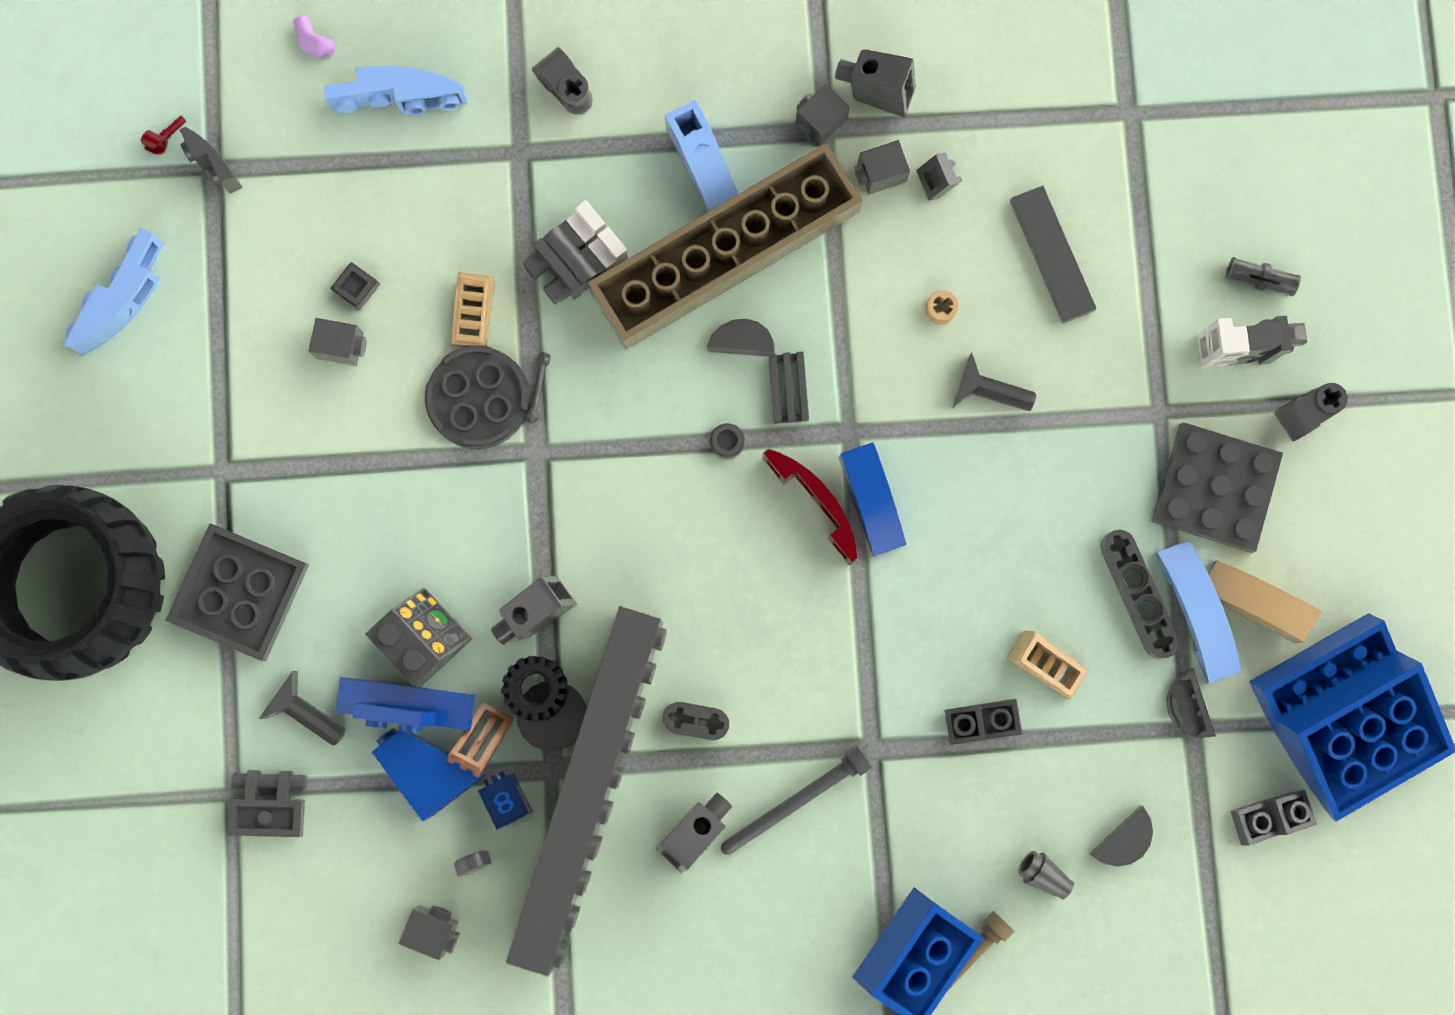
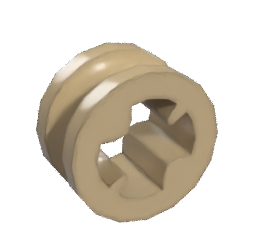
(942, 297)

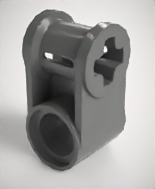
(561, 79)
(1308, 411)

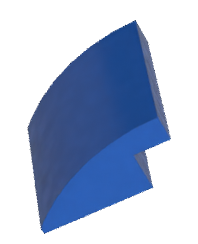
(1354, 715)

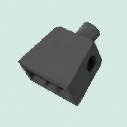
(880, 80)
(544, 602)
(683, 844)

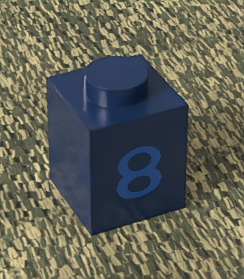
(504, 799)

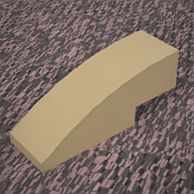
(1263, 602)

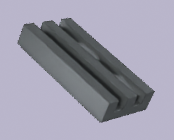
(786, 358)

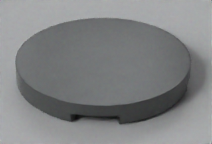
(477, 397)

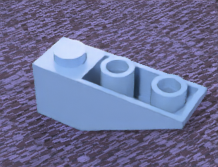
(700, 154)

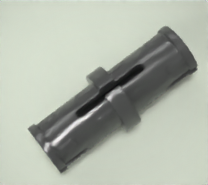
(1263, 276)

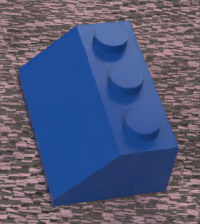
(917, 956)

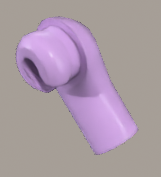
(310, 42)

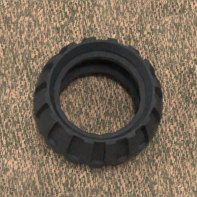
(131, 584)

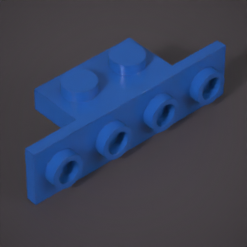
(404, 705)

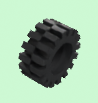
(513, 683)

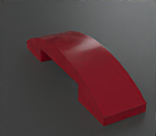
(787, 468)

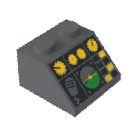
(418, 637)

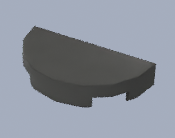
(742, 338)
(1188, 707)
(1127, 841)

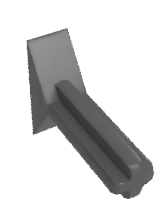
(992, 389)
(289, 702)

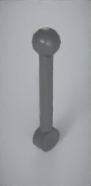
(542, 360)

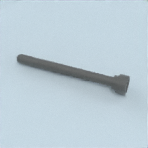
(852, 764)

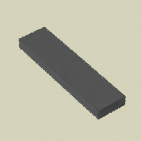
(1053, 254)

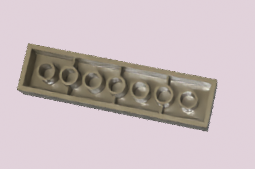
(725, 246)

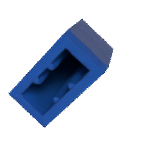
(422, 772)

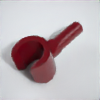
(158, 143)

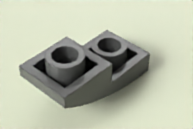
(205, 155)
(983, 721)
(1273, 817)

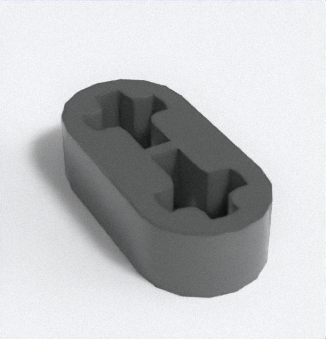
(693, 729)

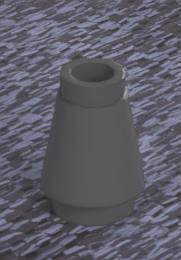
(1045, 875)

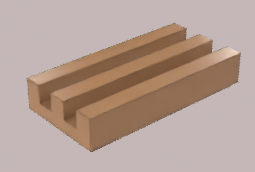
(467, 761)

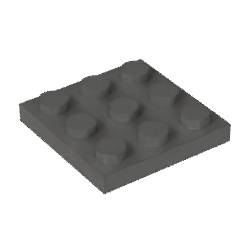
(1217, 487)
(237, 592)

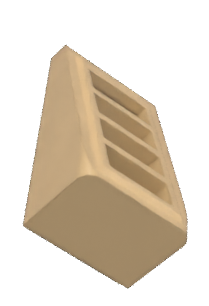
(476, 281)
(1024, 646)

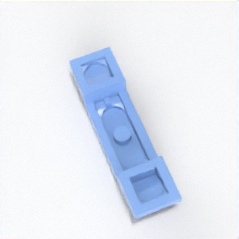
(1202, 611)

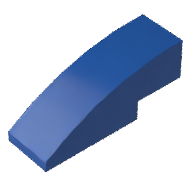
(872, 499)

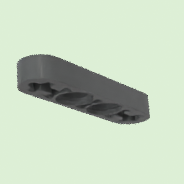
(1145, 591)

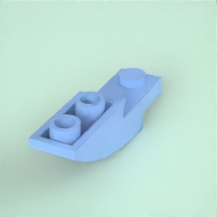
(409, 87)
(111, 309)

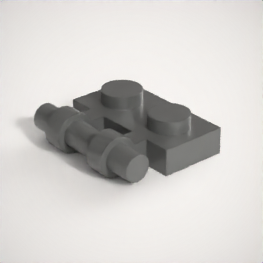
(267, 816)

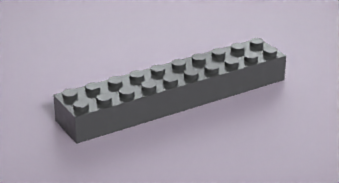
(585, 793)

